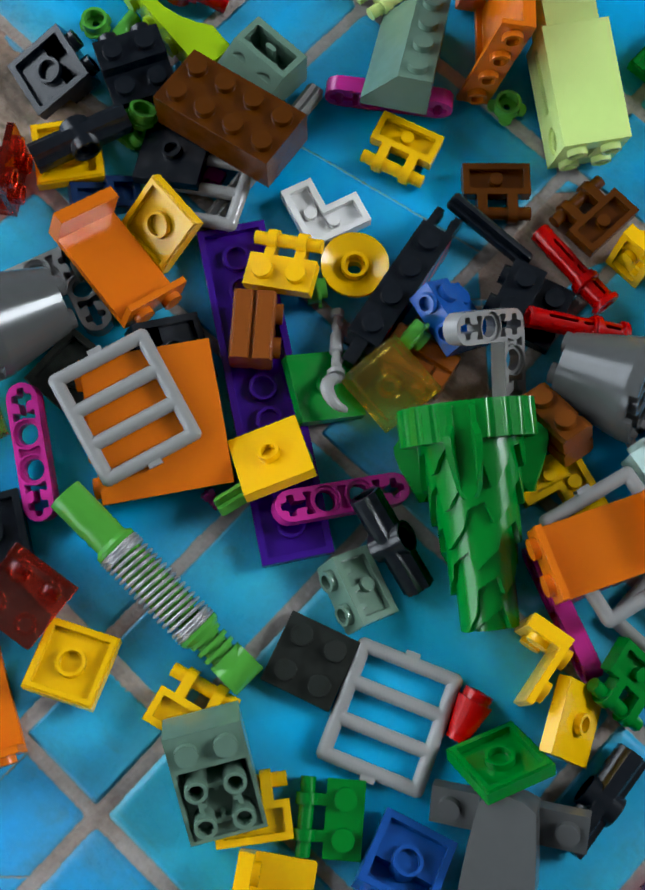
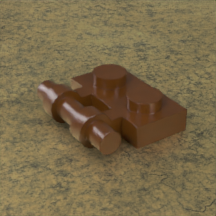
(498, 182)
(601, 222)

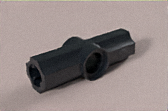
(80, 137)
(391, 541)
(607, 789)

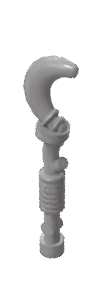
(335, 373)

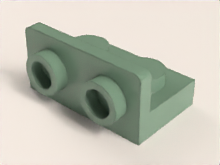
(356, 589)

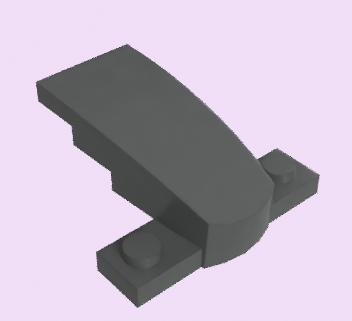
(507, 834)

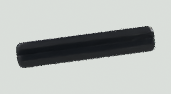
(488, 229)

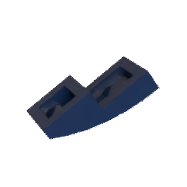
(122, 184)

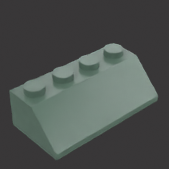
(406, 56)

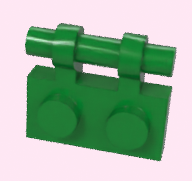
(626, 672)
(342, 822)

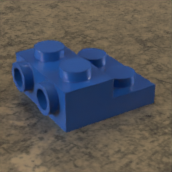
(433, 305)
(404, 856)

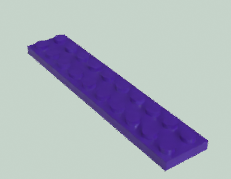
(259, 395)

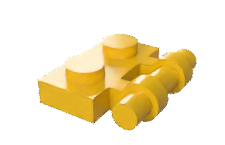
(404, 140)
(283, 273)
(172, 704)
(277, 815)

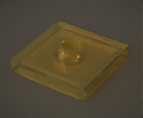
(390, 382)

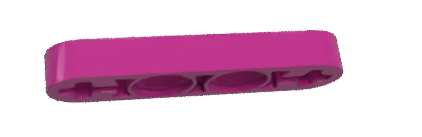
(347, 90)
(39, 450)
(340, 494)
(566, 618)

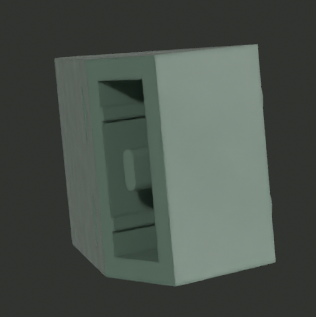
(266, 59)
(213, 773)

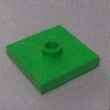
(304, 379)
(500, 762)

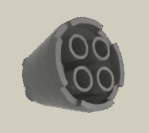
(31, 316)
(603, 380)

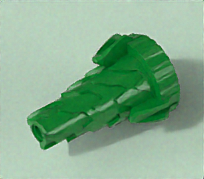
(473, 470)

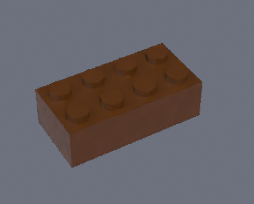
(231, 118)

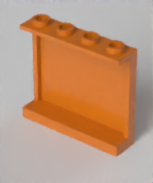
(500, 36)
(190, 468)

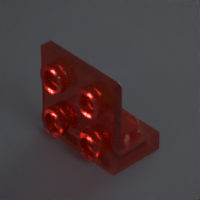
(14, 167)
(30, 595)

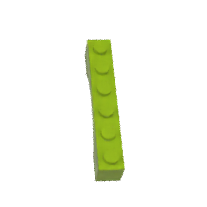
(180, 33)

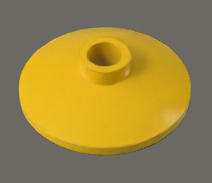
(354, 250)

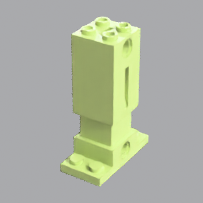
(576, 85)

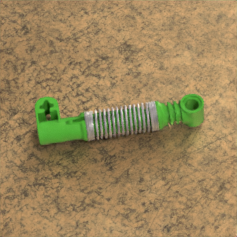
(122, 551)

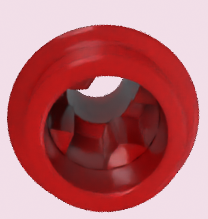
(468, 713)

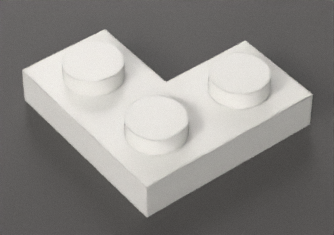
(323, 220)

